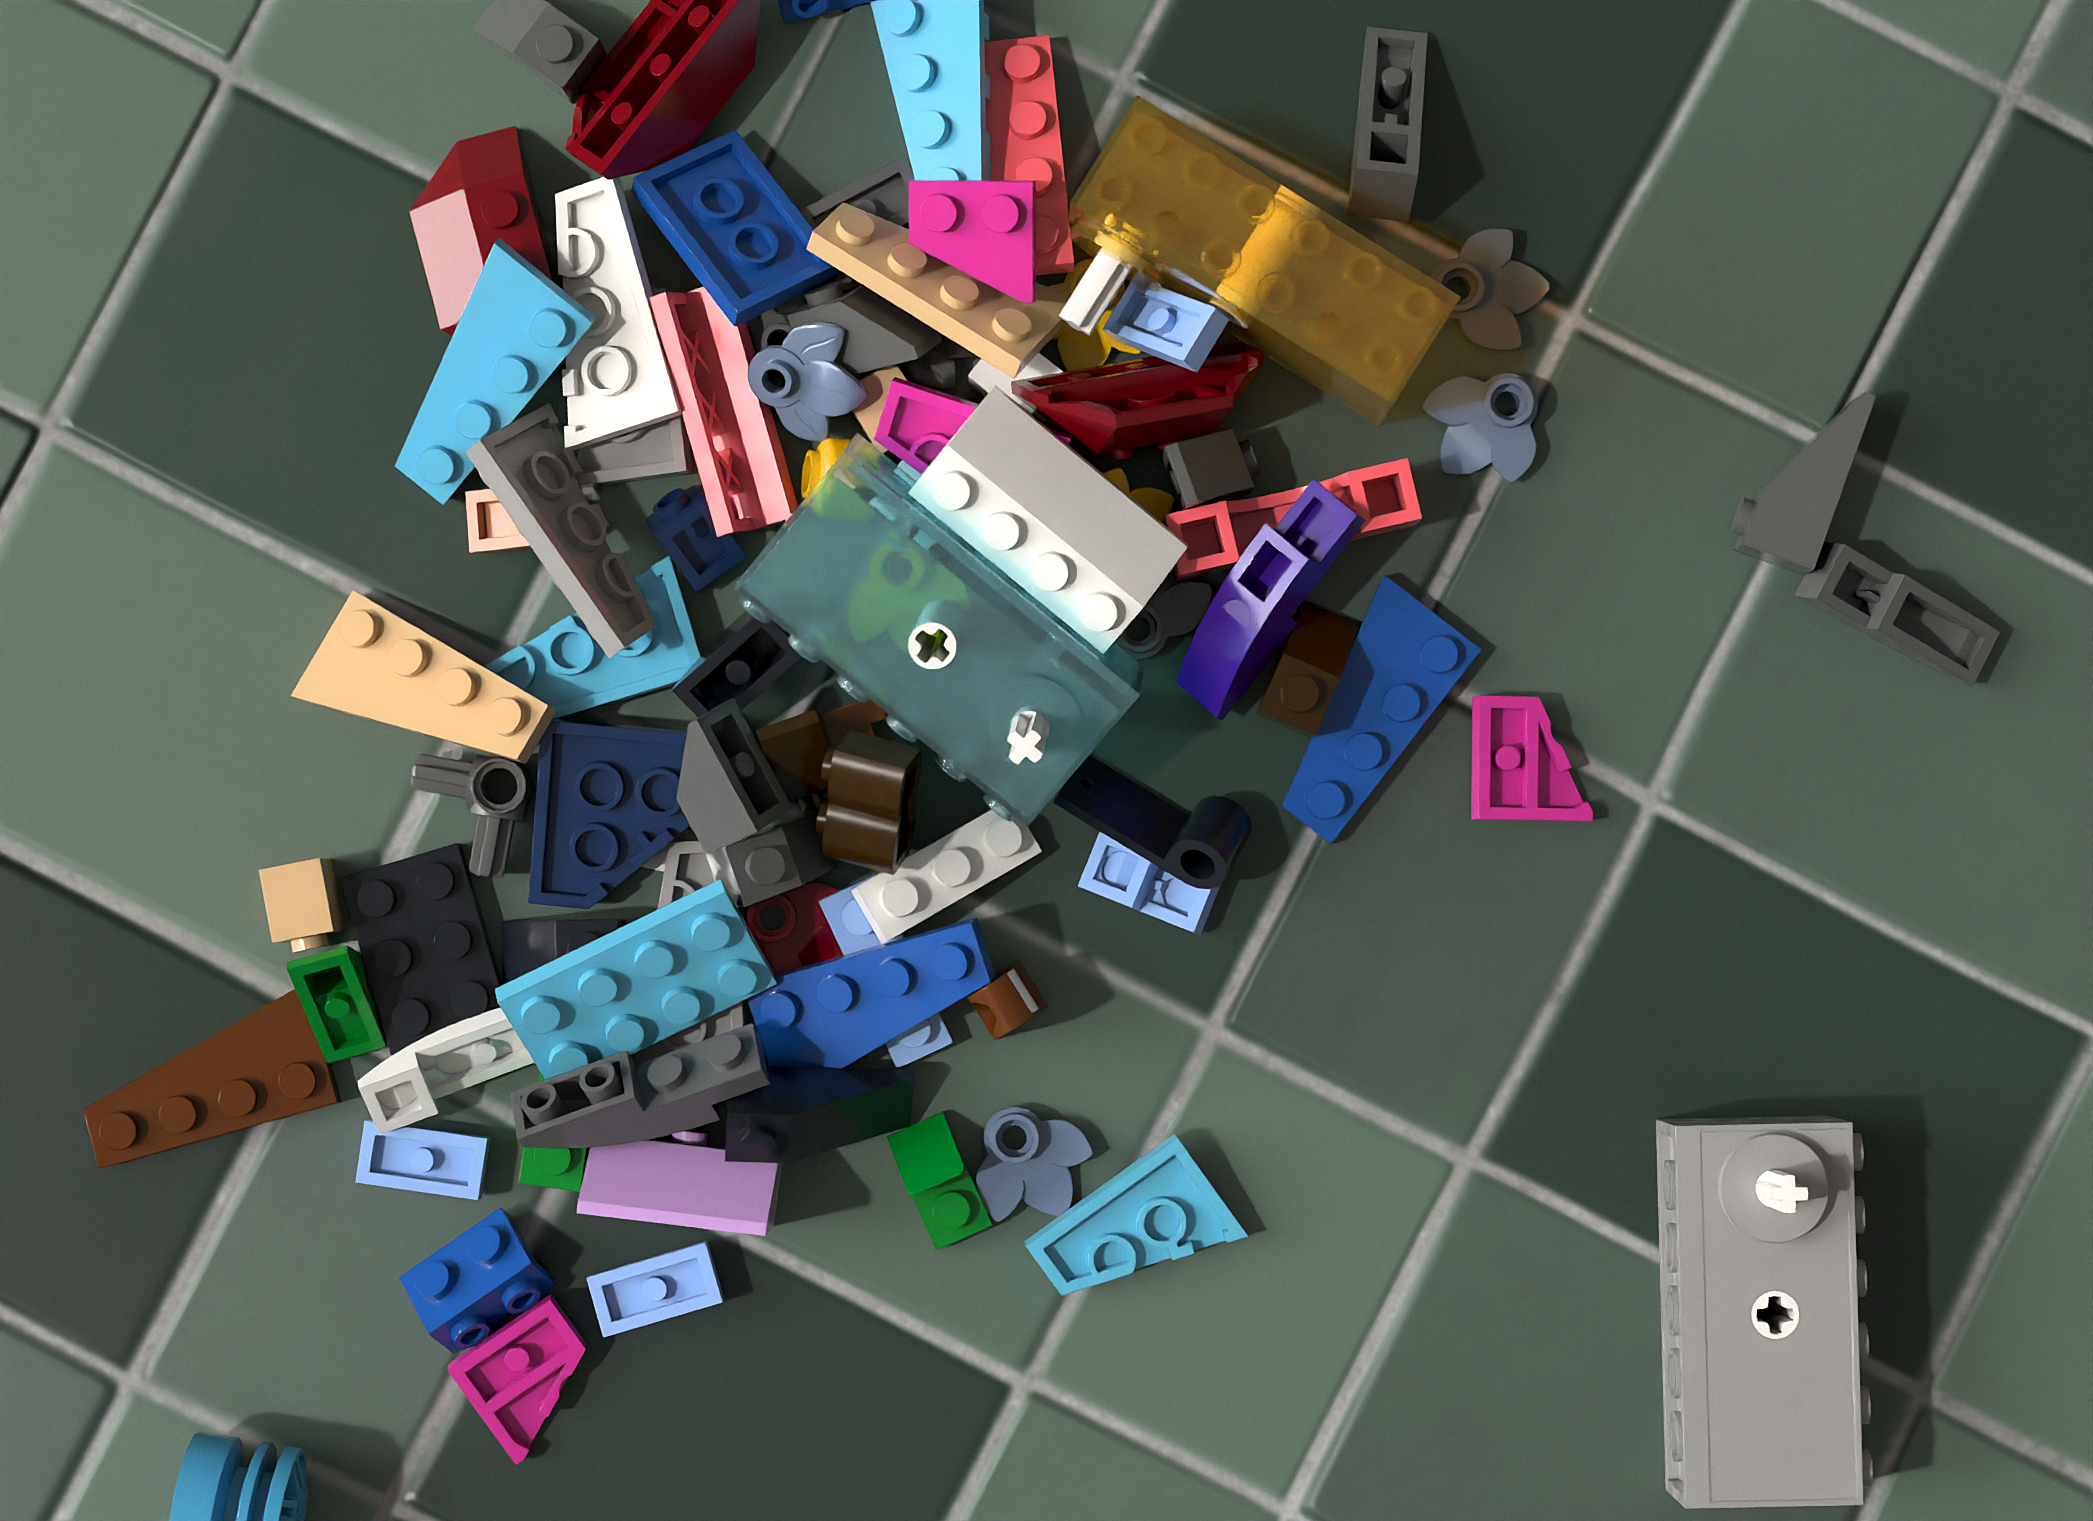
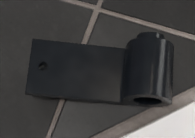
(1191, 847)

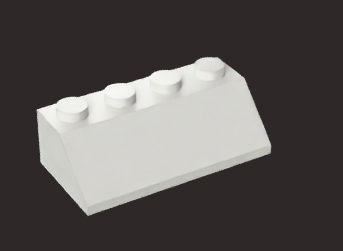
(1049, 519)

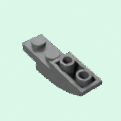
(630, 1102)

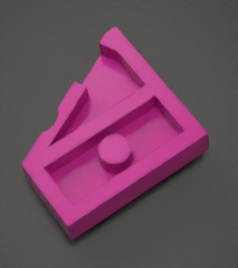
(979, 229)
(1519, 765)
(520, 1373)

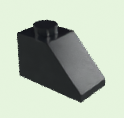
(737, 665)
(536, 943)

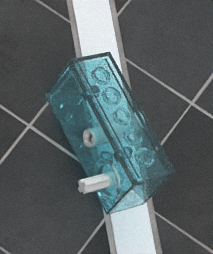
(997, 695)

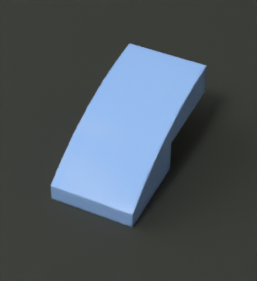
(1141, 885)

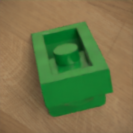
(338, 1003)
(939, 1180)

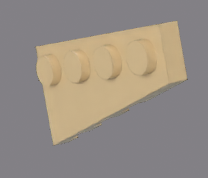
(936, 293)
(408, 679)

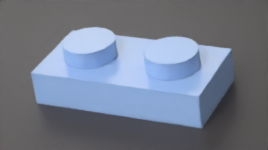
(1166, 325)
(424, 1160)
(655, 1289)

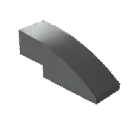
(1898, 613)

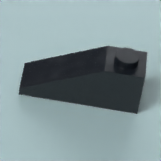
(815, 1112)

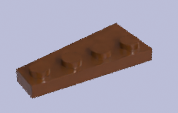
(226, 1083)

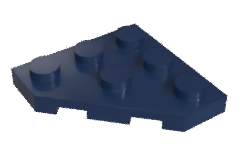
(601, 807)

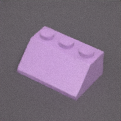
(680, 1185)

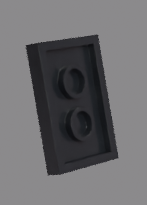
(422, 943)

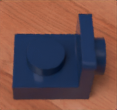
(689, 536)

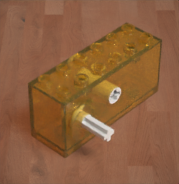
(1283, 272)

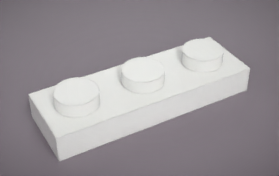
(944, 873)

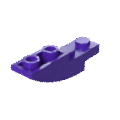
(1260, 595)

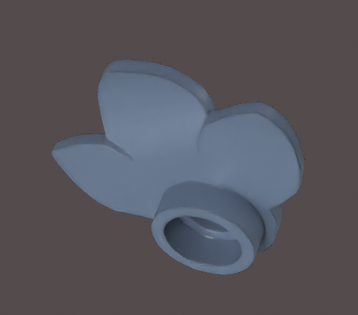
(813, 381)
(1478, 431)
(1034, 1171)

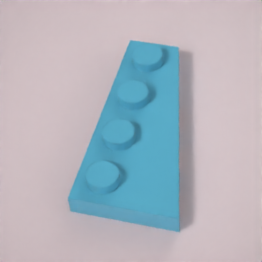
(497, 359)

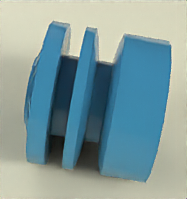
(219, 1487)

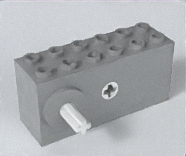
(1775, 1400)

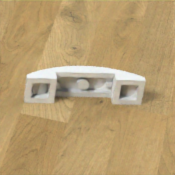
(440, 1064)

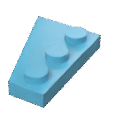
(1135, 1219)

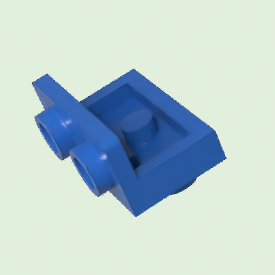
(476, 1282)

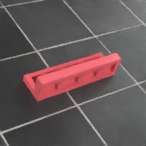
(725, 421)

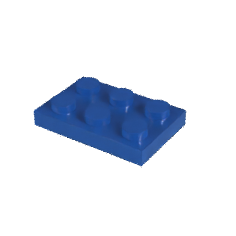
(732, 227)

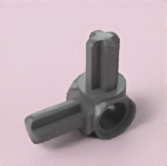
(471, 782)

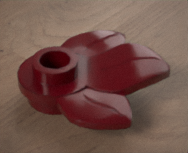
(805, 931)

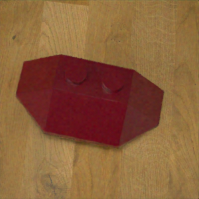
(663, 83)
(469, 204)
(1142, 399)

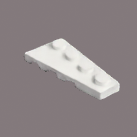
(618, 368)

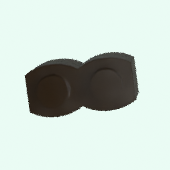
(869, 801)

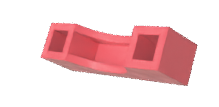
(1224, 529)

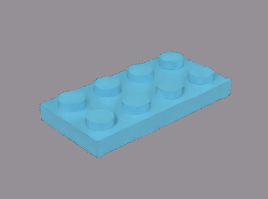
(637, 983)

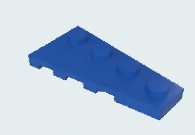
(1388, 690)
(865, 998)

